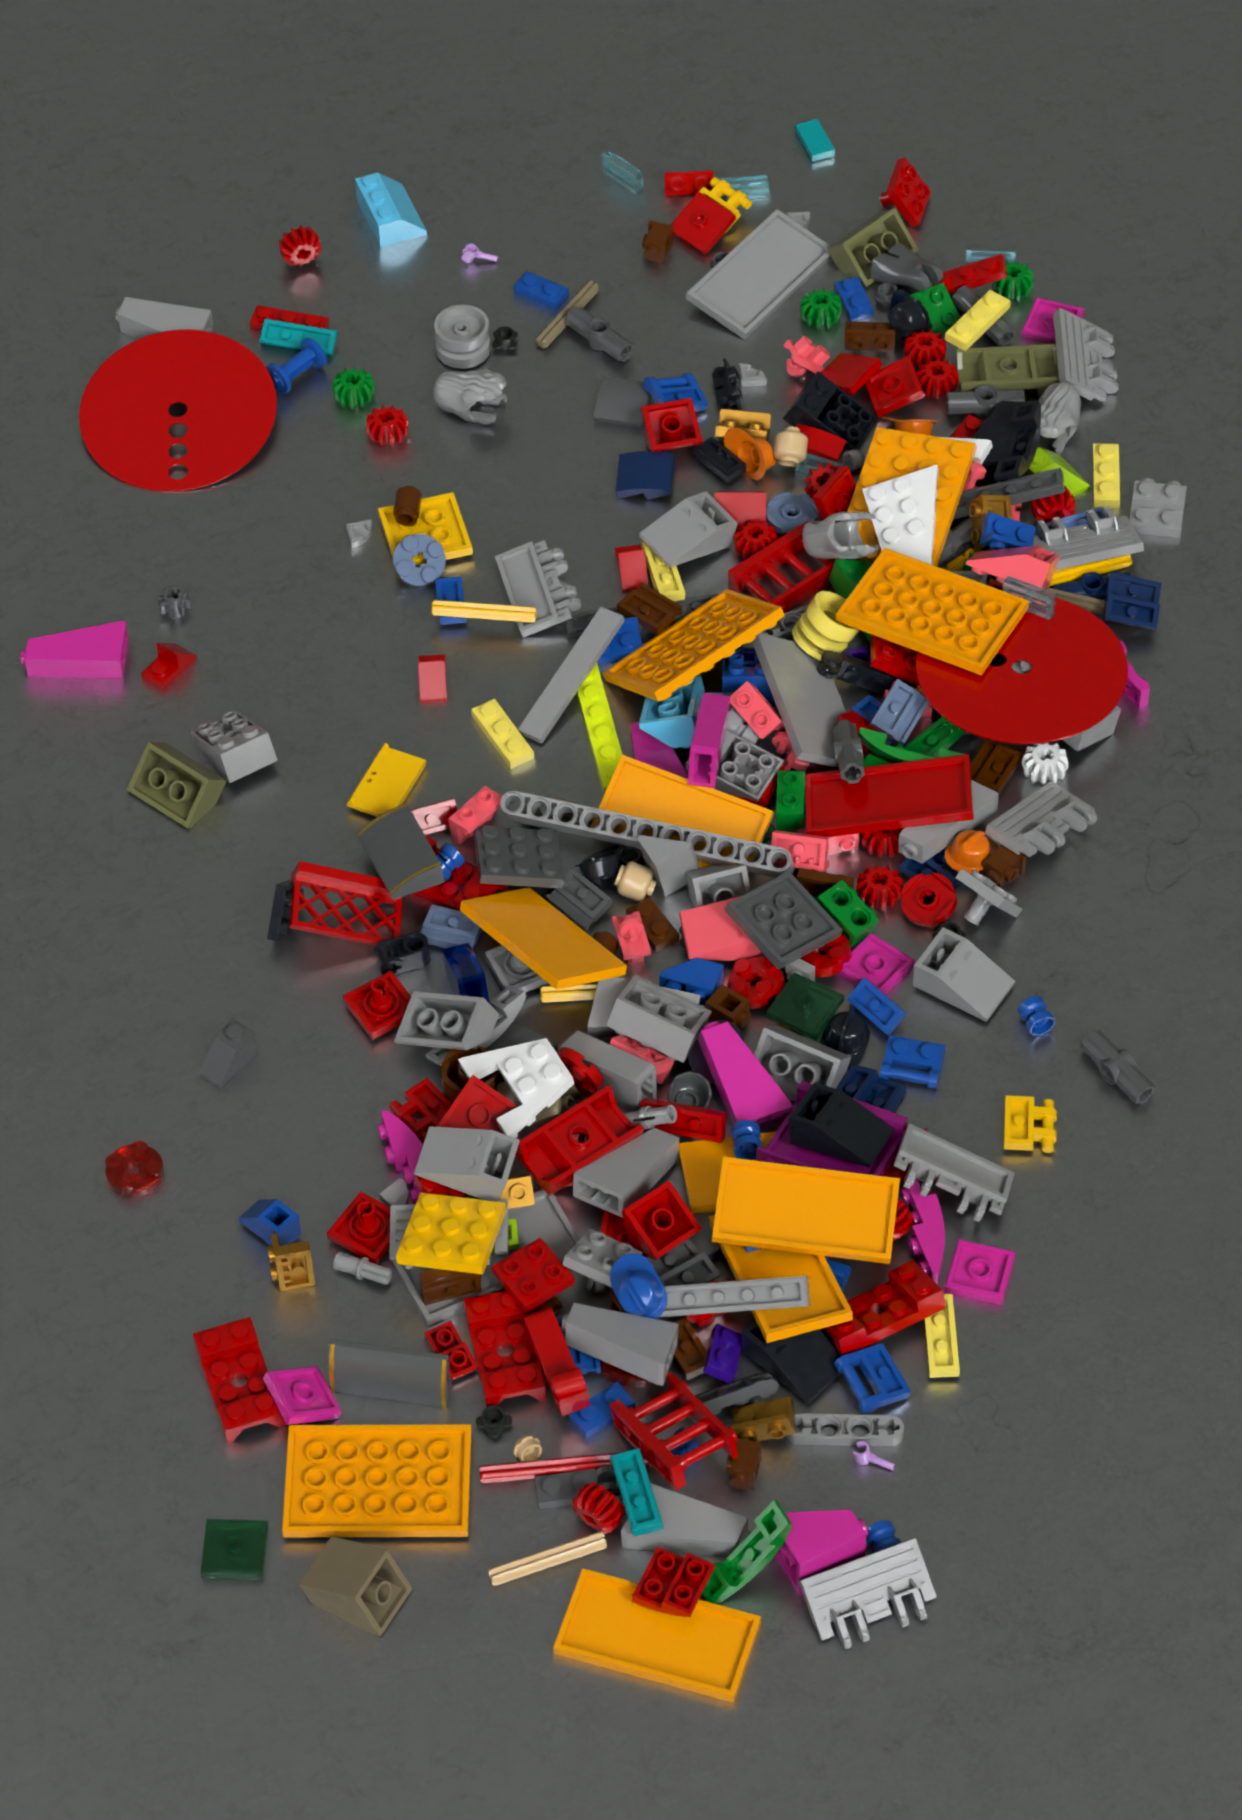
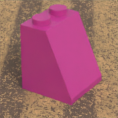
(820, 1543)

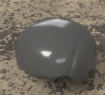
(690, 1089)

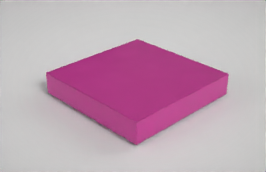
(1040, 320)
(877, 962)
(979, 1272)
(302, 1395)

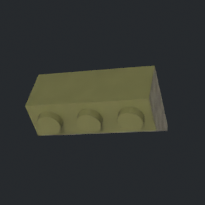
(876, 236)
(175, 784)

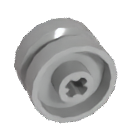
(462, 336)

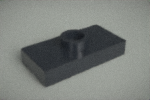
(719, 459)

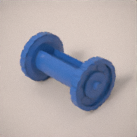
(310, 355)

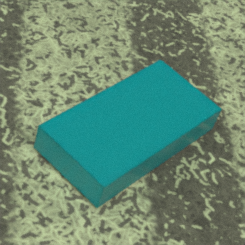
(814, 140)

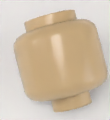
(790, 447)
(635, 881)

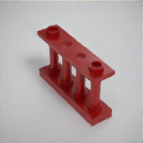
(765, 564)
(657, 1450)

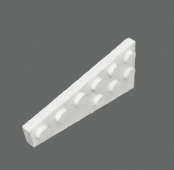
(906, 513)

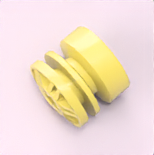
(818, 626)

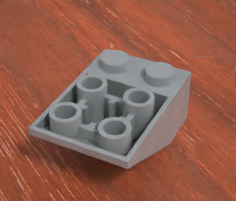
(690, 530)
(234, 745)
(744, 768)
(961, 975)
(468, 1160)

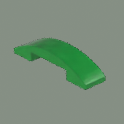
(939, 735)
(877, 744)
(750, 1555)

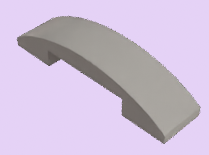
(507, 1005)

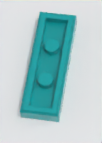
(290, 335)
(636, 1492)

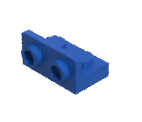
(1005, 533)
(623, 643)

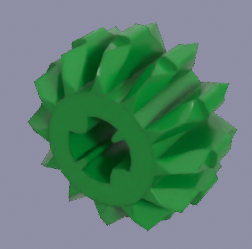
(1018, 282)
(820, 308)
(353, 387)

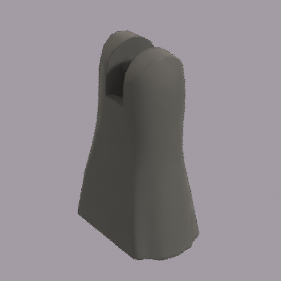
(905, 268)

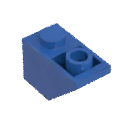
(695, 977)
(272, 1217)

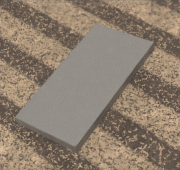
(759, 274)
(803, 697)
(539, 1220)

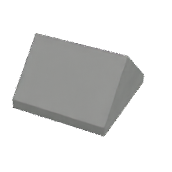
(668, 861)

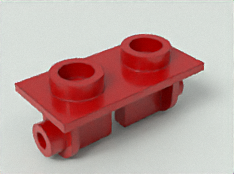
(687, 182)

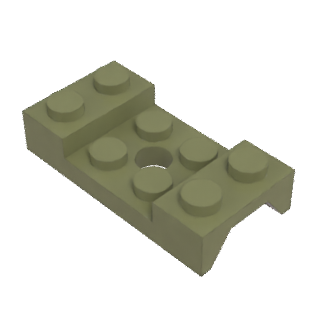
(1033, 367)

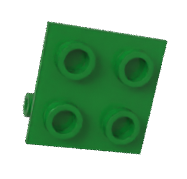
(939, 308)

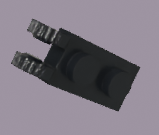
(854, 671)

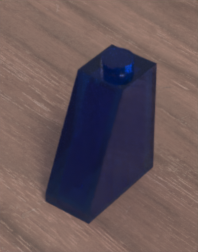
(465, 972)

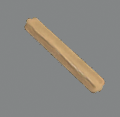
(547, 1558)

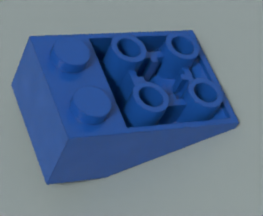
(744, 667)

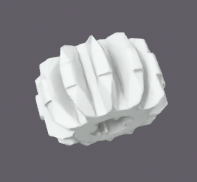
(1045, 763)

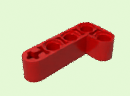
(556, 1362)

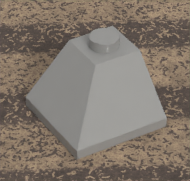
(717, 884)

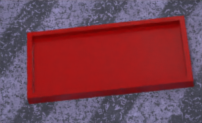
(890, 797)

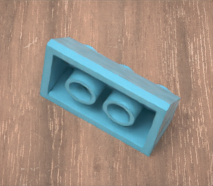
(388, 209)
(674, 718)

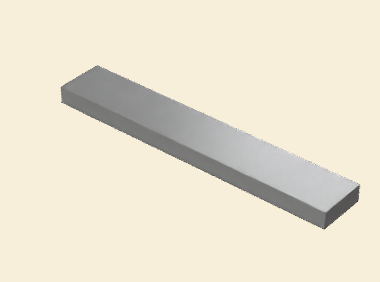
(571, 675)
(737, 1296)

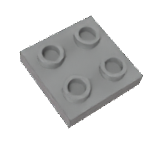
(987, 894)
(512, 971)
(595, 1258)

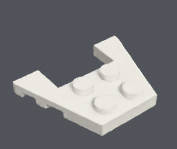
(531, 1072)

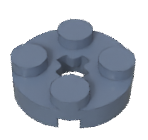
(786, 502)
(426, 573)

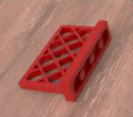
(344, 884)

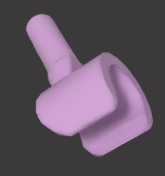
(472, 251)
(866, 1456)

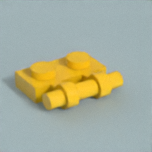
(723, 188)
(1019, 1124)

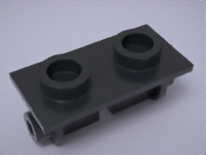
(726, 386)

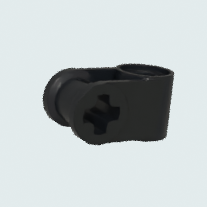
(404, 953)

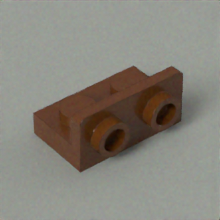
(869, 336)

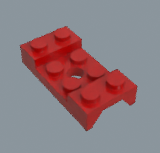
(463, 886)
(553, 1153)
(904, 1300)
(498, 1323)
(230, 1354)

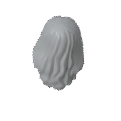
(459, 391)
(1059, 413)
(837, 539)

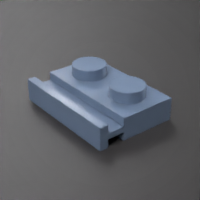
(899, 712)
(449, 928)

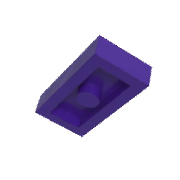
(723, 1353)

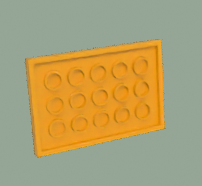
(901, 453)
(932, 611)
(693, 645)
(377, 1481)

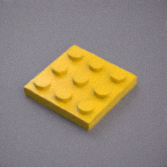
(438, 519)
(451, 1233)

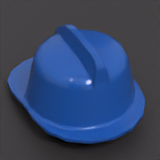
(638, 1286)

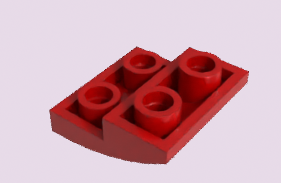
(673, 1583)

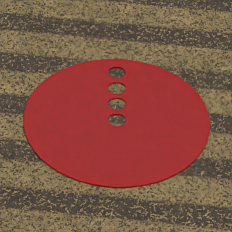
(129, 401)
(1071, 686)

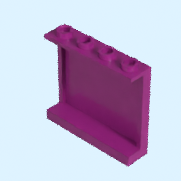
(782, 1152)

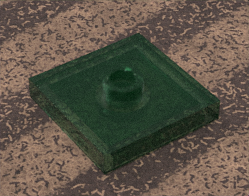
(805, 1006)
(234, 1549)

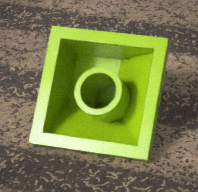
(1047, 460)

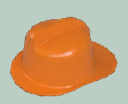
(914, 426)
(753, 451)
(969, 851)

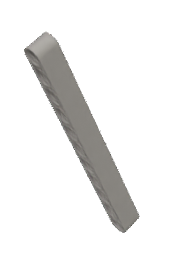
(636, 826)

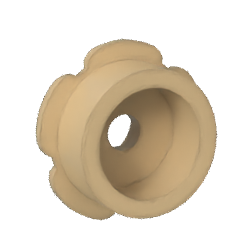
(527, 1449)

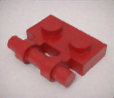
(425, 1100)

